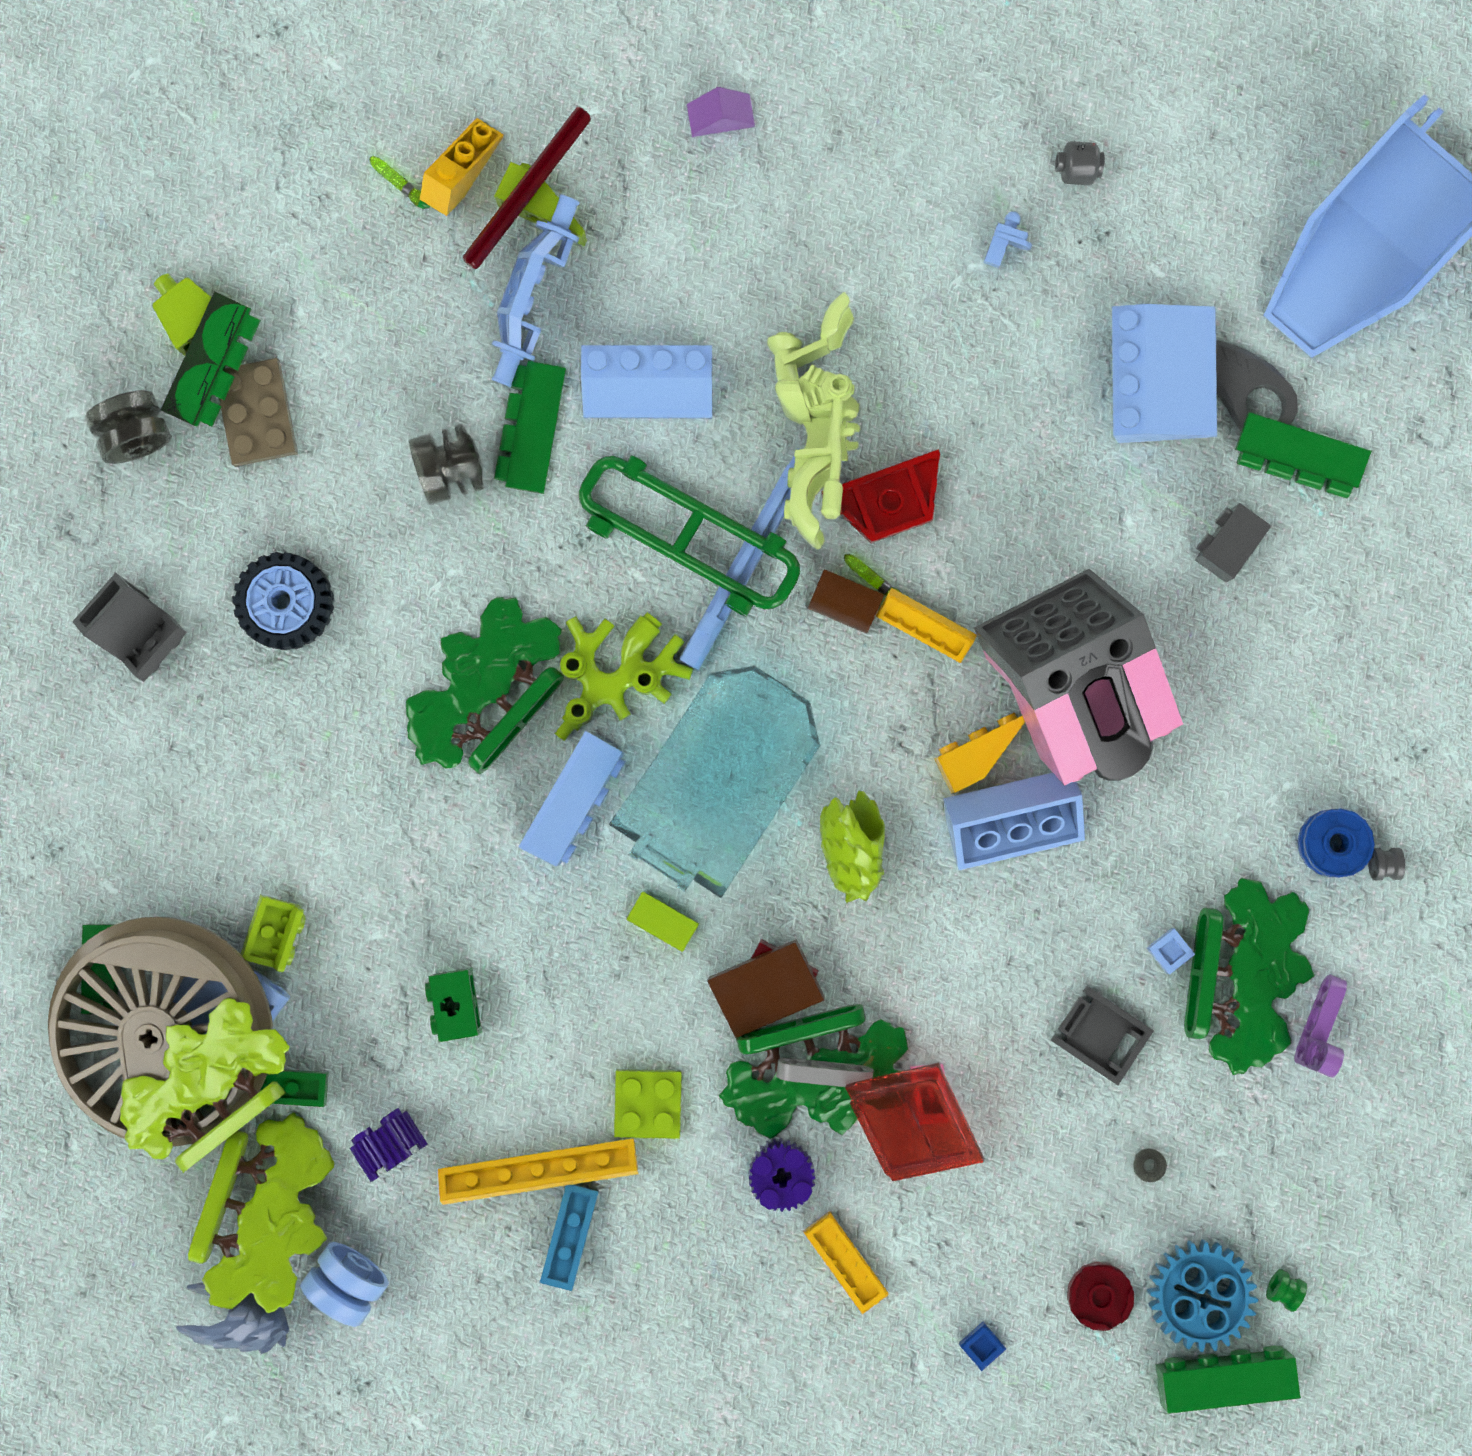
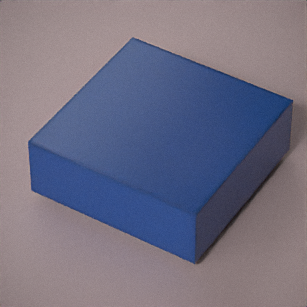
(982, 1346)

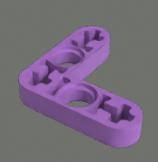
(1312, 1047)

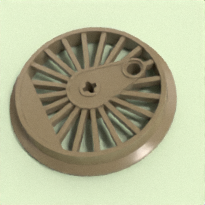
(163, 948)

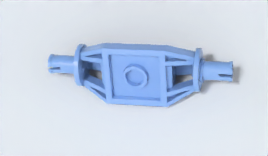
(525, 273)

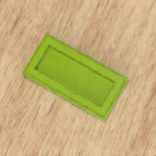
(662, 921)

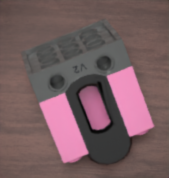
(1083, 678)

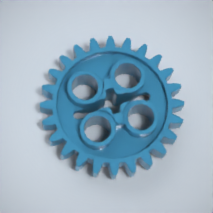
(1192, 1323)

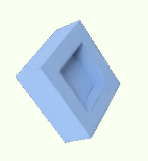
(1170, 951)

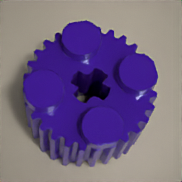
(387, 1144)
(786, 1193)

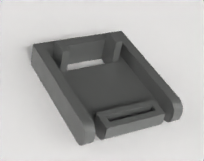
(1097, 1030)

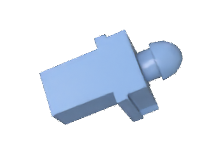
(1005, 235)

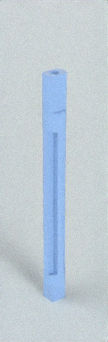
(741, 571)

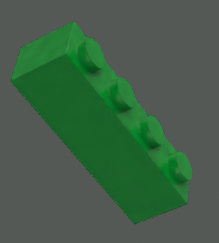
(1227, 1380)

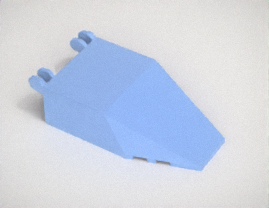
(1375, 237)

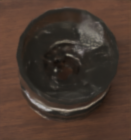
(446, 464)

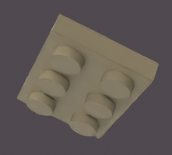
(258, 414)

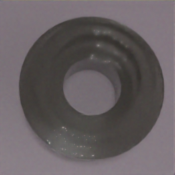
(1156, 1172)

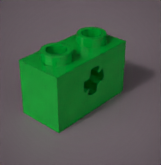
(461, 987)

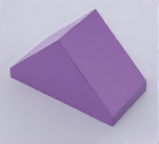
(720, 112)

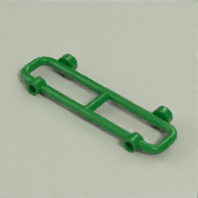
(741, 597)

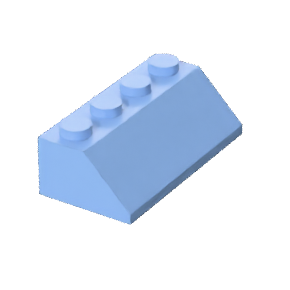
(646, 381)
(572, 799)
(1014, 820)

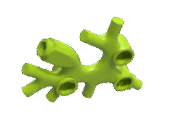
(609, 688)

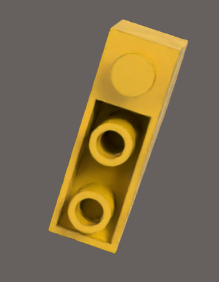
(458, 167)
(973, 760)

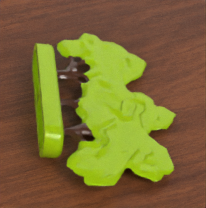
(202, 1074)
(270, 1224)

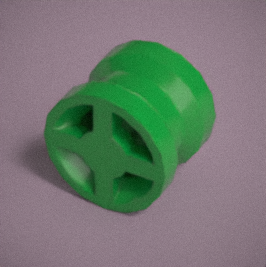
(1286, 1290)

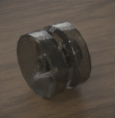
(128, 426)

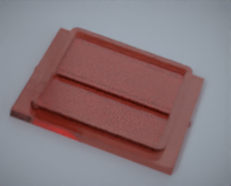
(914, 1122)

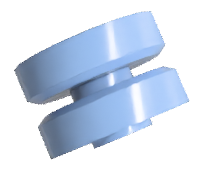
(344, 1284)

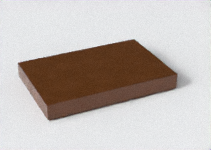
(766, 988)

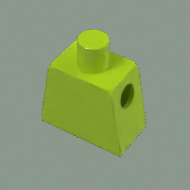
(180, 309)

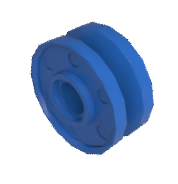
(1355, 848)

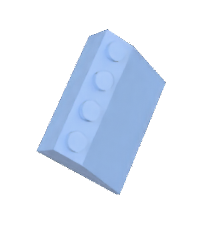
(1164, 372)

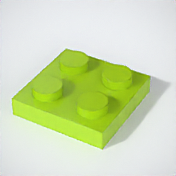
(647, 1104)

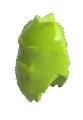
(853, 845)

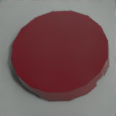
(1100, 1296)

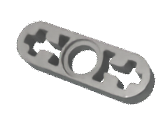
(821, 1072)

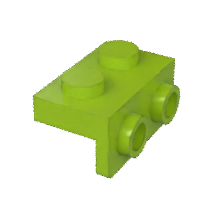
(273, 933)

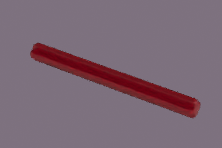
(526, 188)

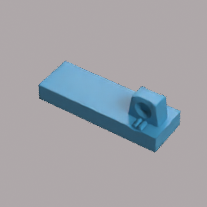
(569, 1237)

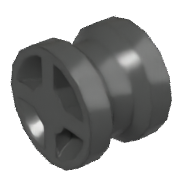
(1387, 864)

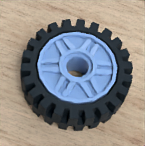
(258, 597)

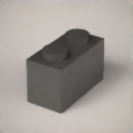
(1232, 542)

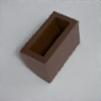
(845, 601)

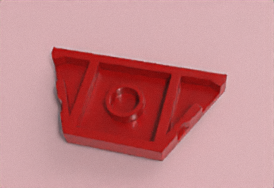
(892, 498)

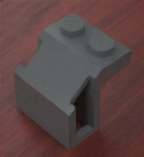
(129, 626)

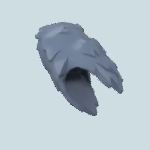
(244, 1328)

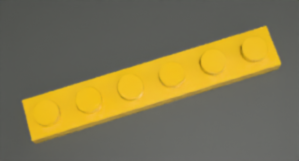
(537, 1171)

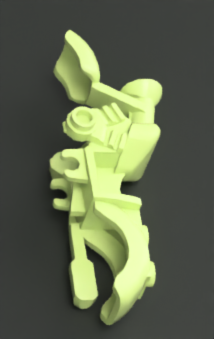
(824, 408)

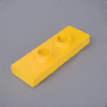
(926, 625)
(846, 1262)

